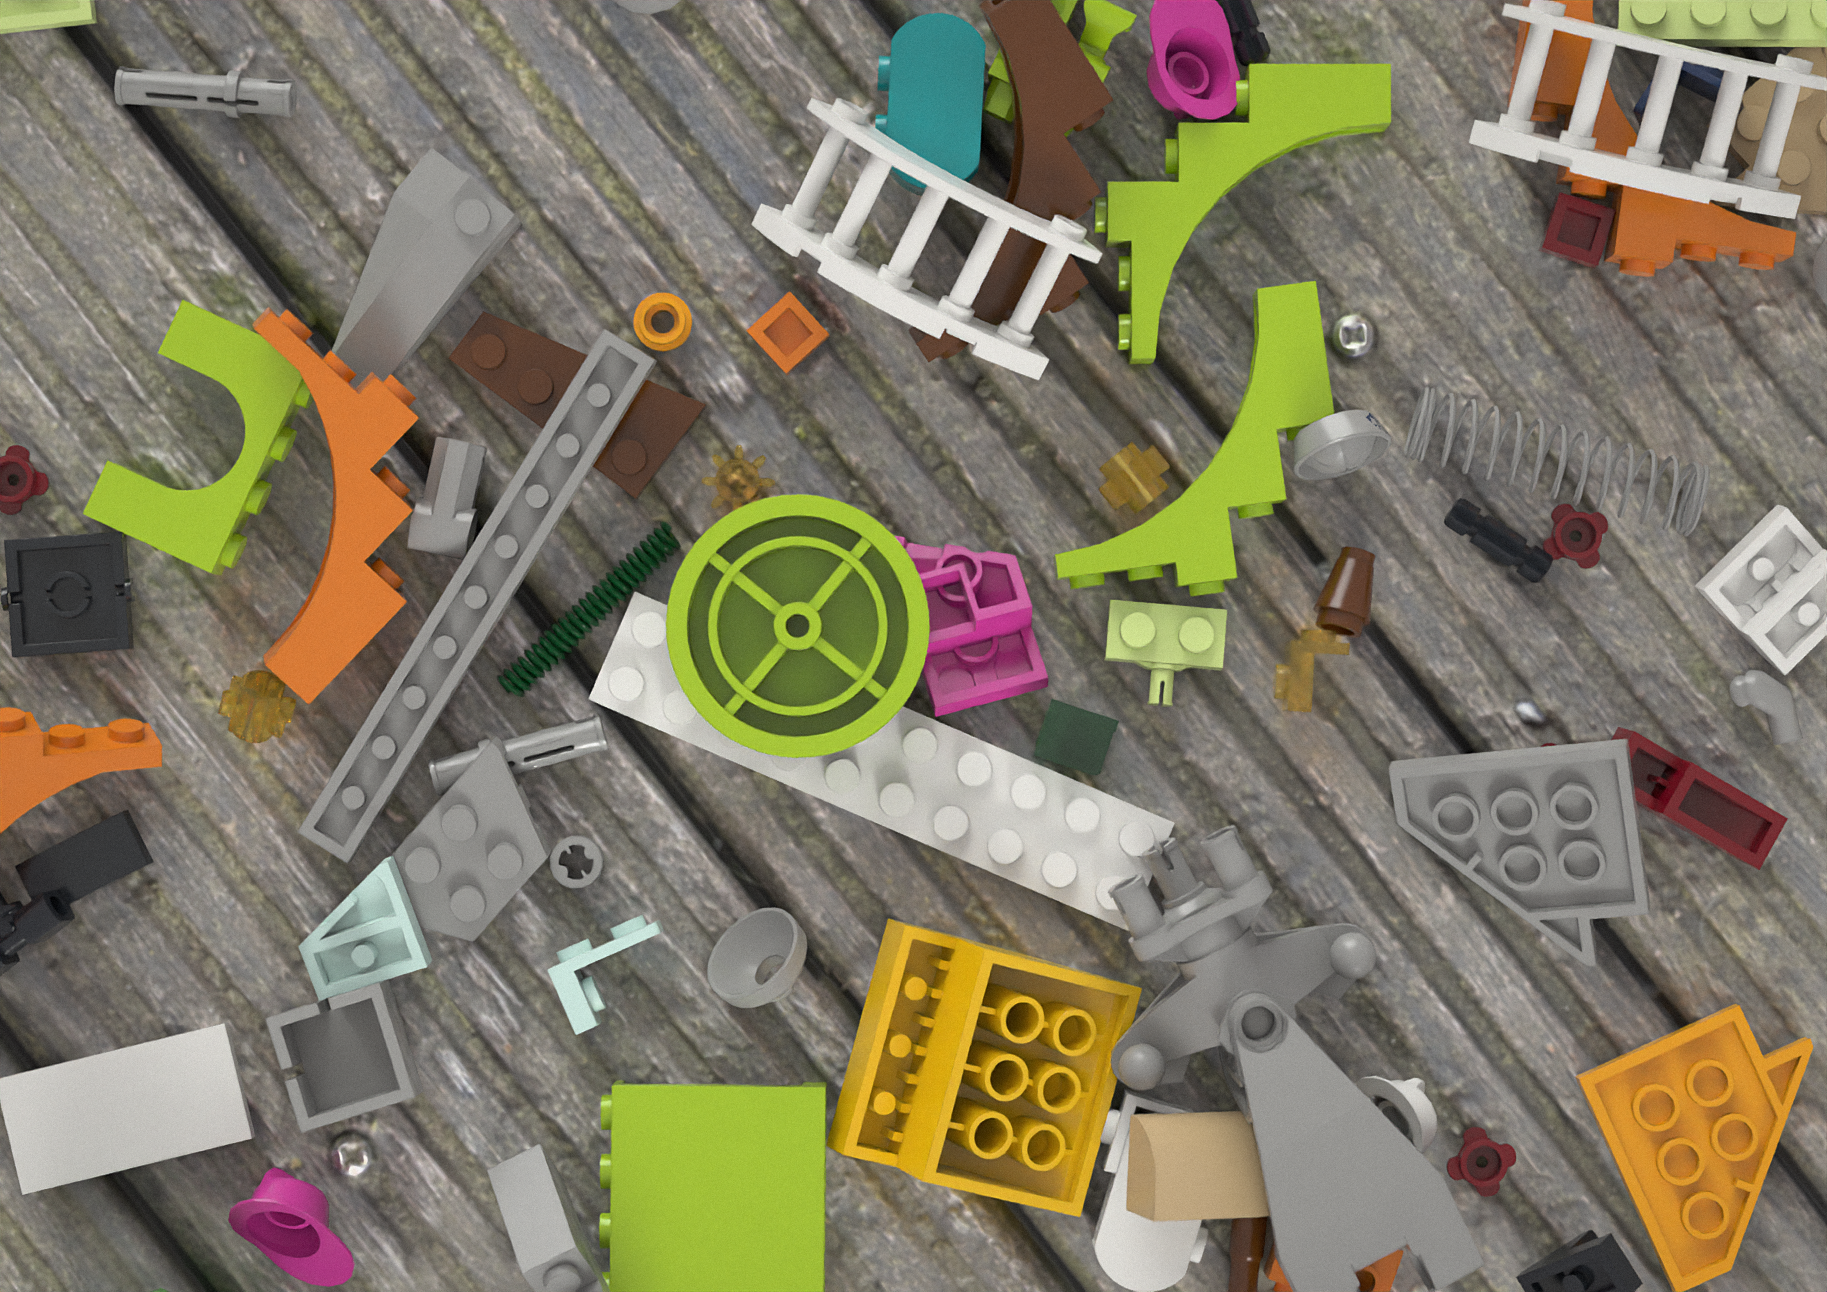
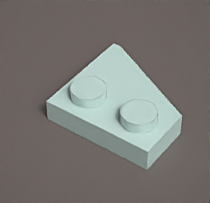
(366, 937)

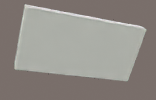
(125, 1108)

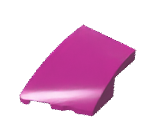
(978, 627)

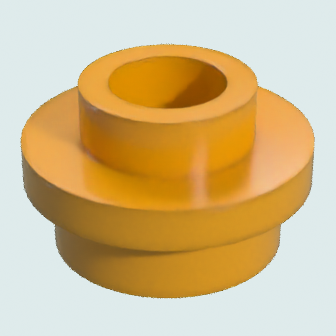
(649, 309)

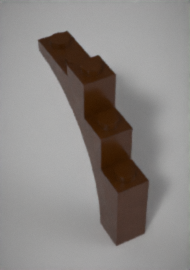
(1051, 94)

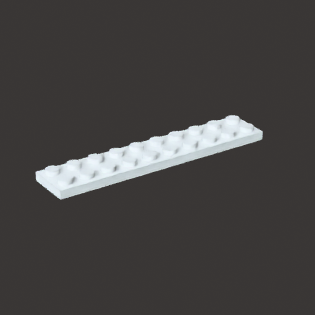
(917, 782)

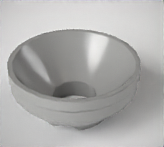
(751, 951)

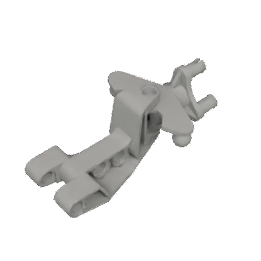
(1331, 1162)

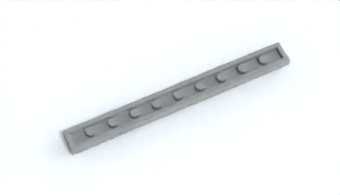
(477, 596)

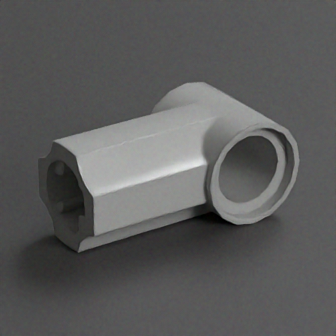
(445, 515)

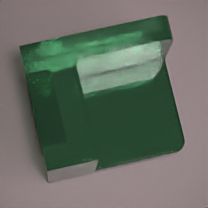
(1074, 737)

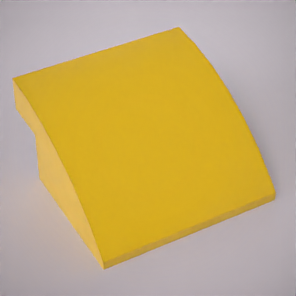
(982, 1068)

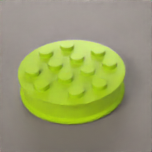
(797, 626)

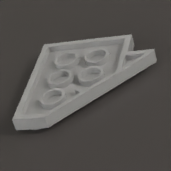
(1536, 830)

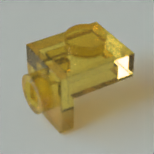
(1295, 678)

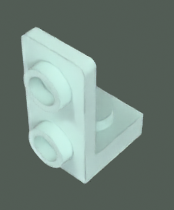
(582, 996)

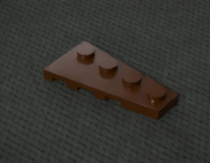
(535, 375)

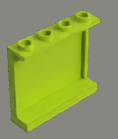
(715, 1187)

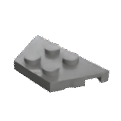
(472, 849)

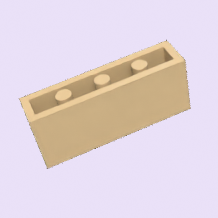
(1194, 1167)

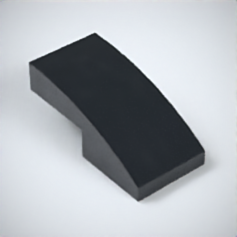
(87, 860)

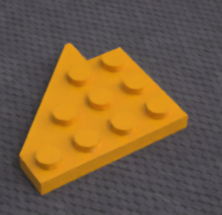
(1695, 1135)

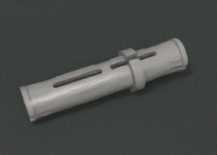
(227, 93)
(527, 751)

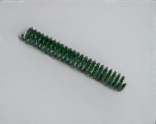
(598, 606)

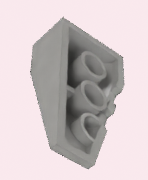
(423, 260)

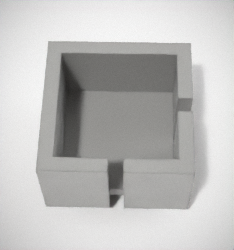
(350, 1054)

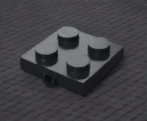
(68, 594)

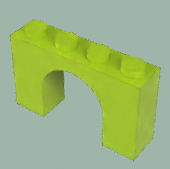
(208, 522)

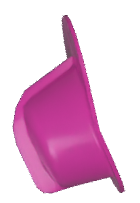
(1192, 59)
(292, 1229)

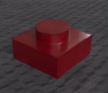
(1577, 230)

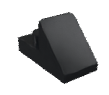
(1582, 1266)

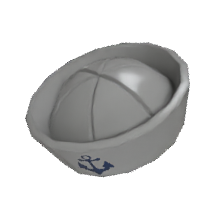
(1339, 445)

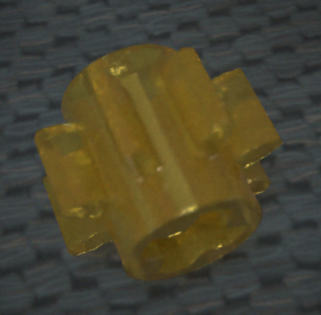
(727, 470)
(1134, 477)
(257, 706)

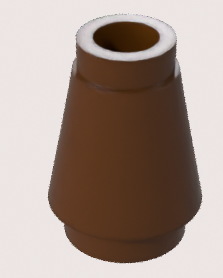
(1347, 594)

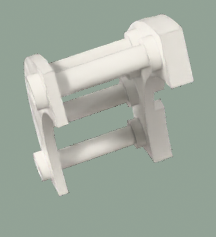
(1643, 164)
(891, 284)

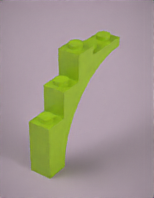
(1282, 112)
(1283, 394)

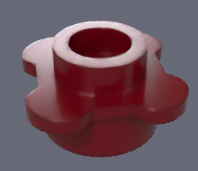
(30, 480)
(1588, 525)
(1485, 1178)

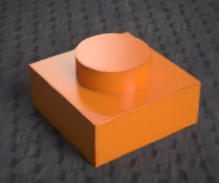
(788, 333)

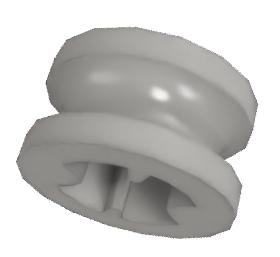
(562, 872)

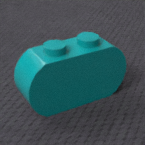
(934, 95)

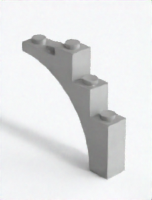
(544, 1225)

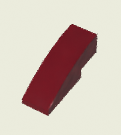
(1701, 802)

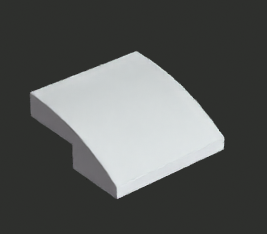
(1773, 589)

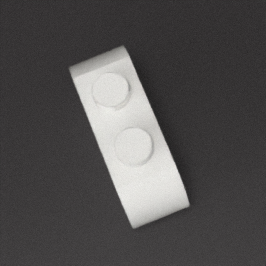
(1140, 1251)

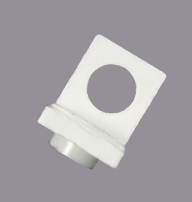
(1118, 1123)

